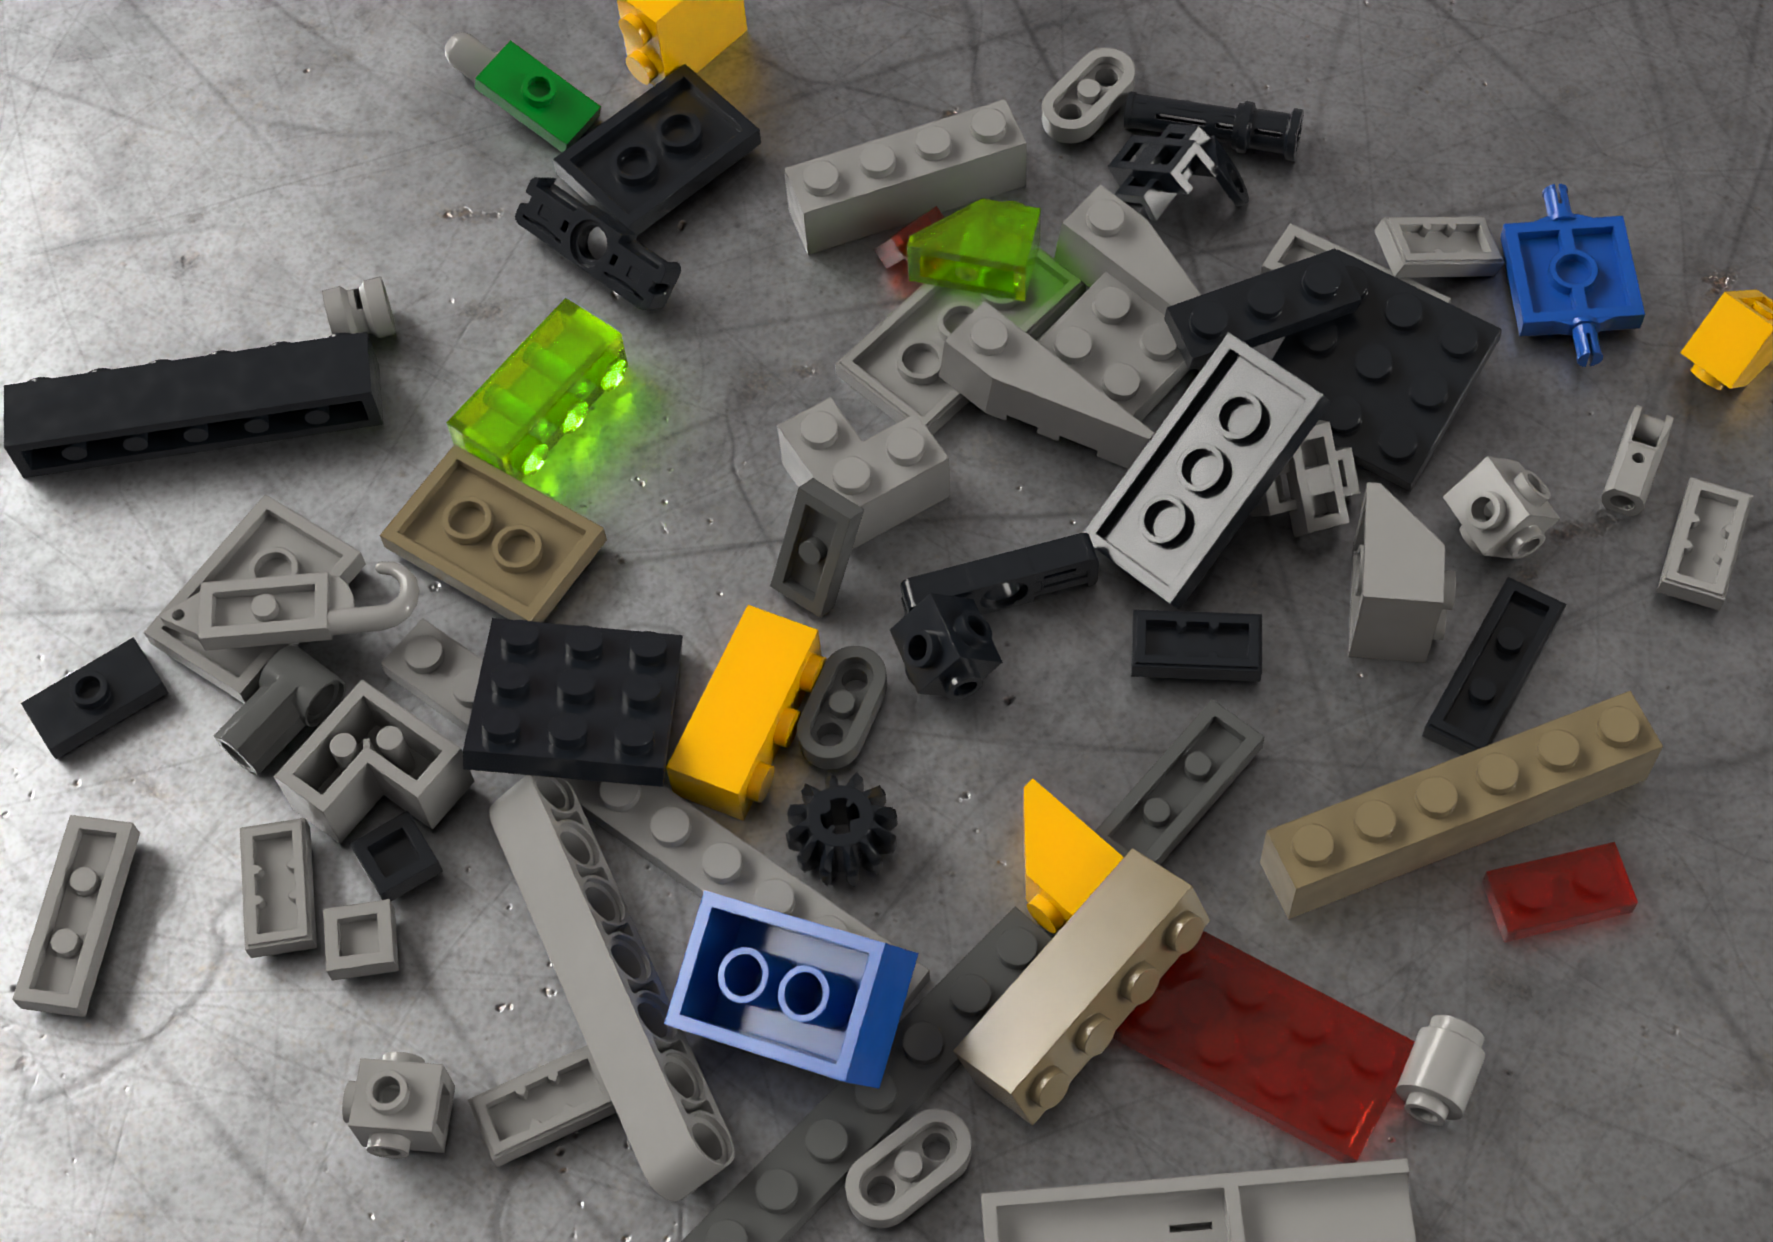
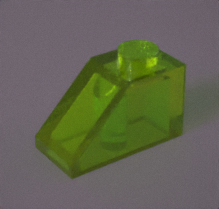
(979, 249)

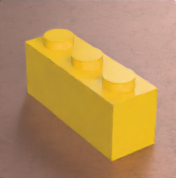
(746, 713)

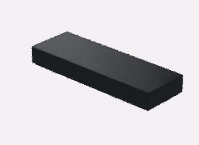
(1494, 668)

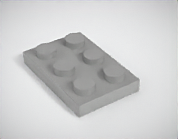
(263, 544)

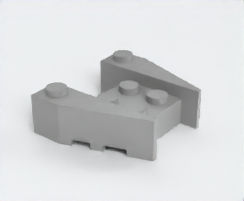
(1107, 353)

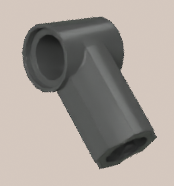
(291, 695)

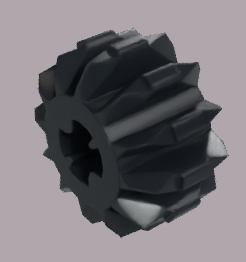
(868, 826)

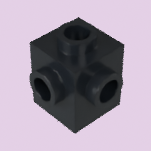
(946, 646)

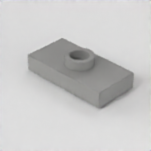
(1439, 246)
(1705, 543)
(277, 888)
(541, 1106)

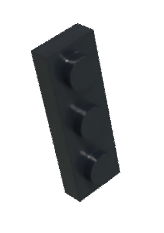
(1264, 307)

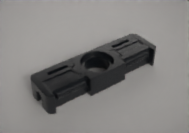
(625, 266)
(1010, 577)

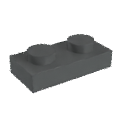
(816, 547)

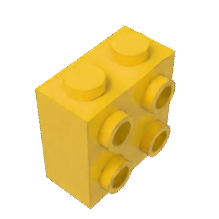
(677, 32)

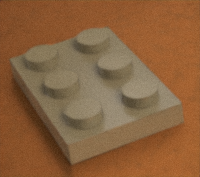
(493, 537)

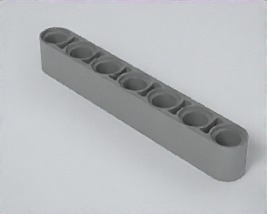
(611, 986)

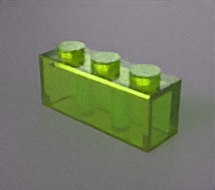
(541, 391)

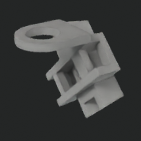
(1316, 488)

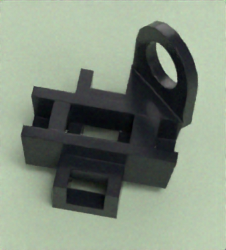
(1166, 166)

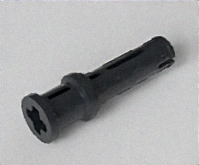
(1145, 111)

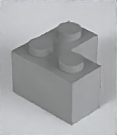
(886, 475)
(369, 752)

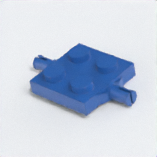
(1572, 275)

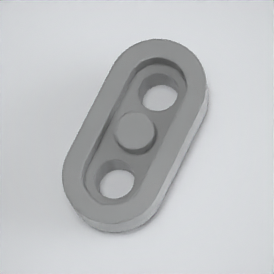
(1084, 99)
(904, 1166)

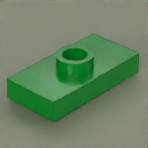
(537, 97)

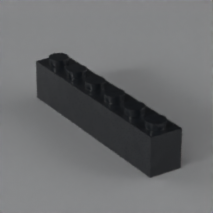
(192, 404)

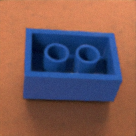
(791, 990)

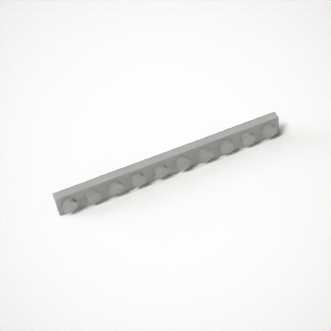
(643, 817)

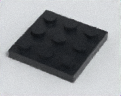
(1391, 370)
(574, 703)

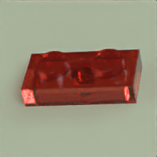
(1559, 891)

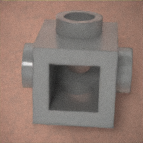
(1502, 509)
(399, 1105)

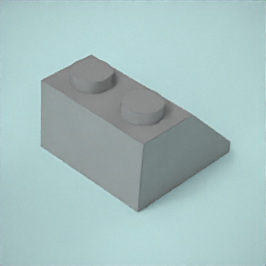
(1396, 582)

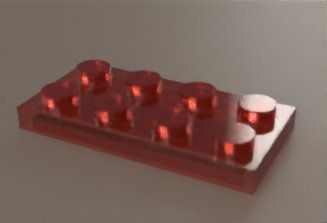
(1271, 1046)

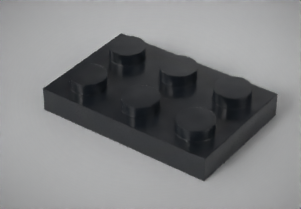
(658, 150)

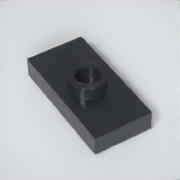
(1196, 645)
(94, 698)

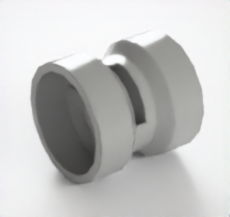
(360, 309)

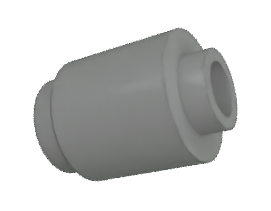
(1441, 1070)

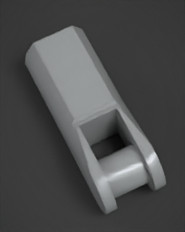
(1636, 463)

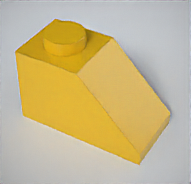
(1733, 340)
(1060, 858)

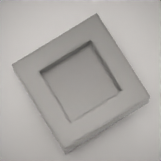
(360, 939)

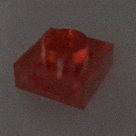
(895, 247)

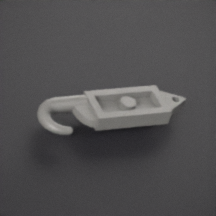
(287, 609)

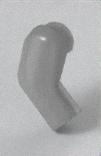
(468, 54)

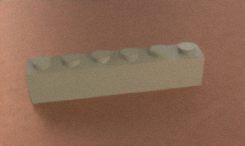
(1459, 804)

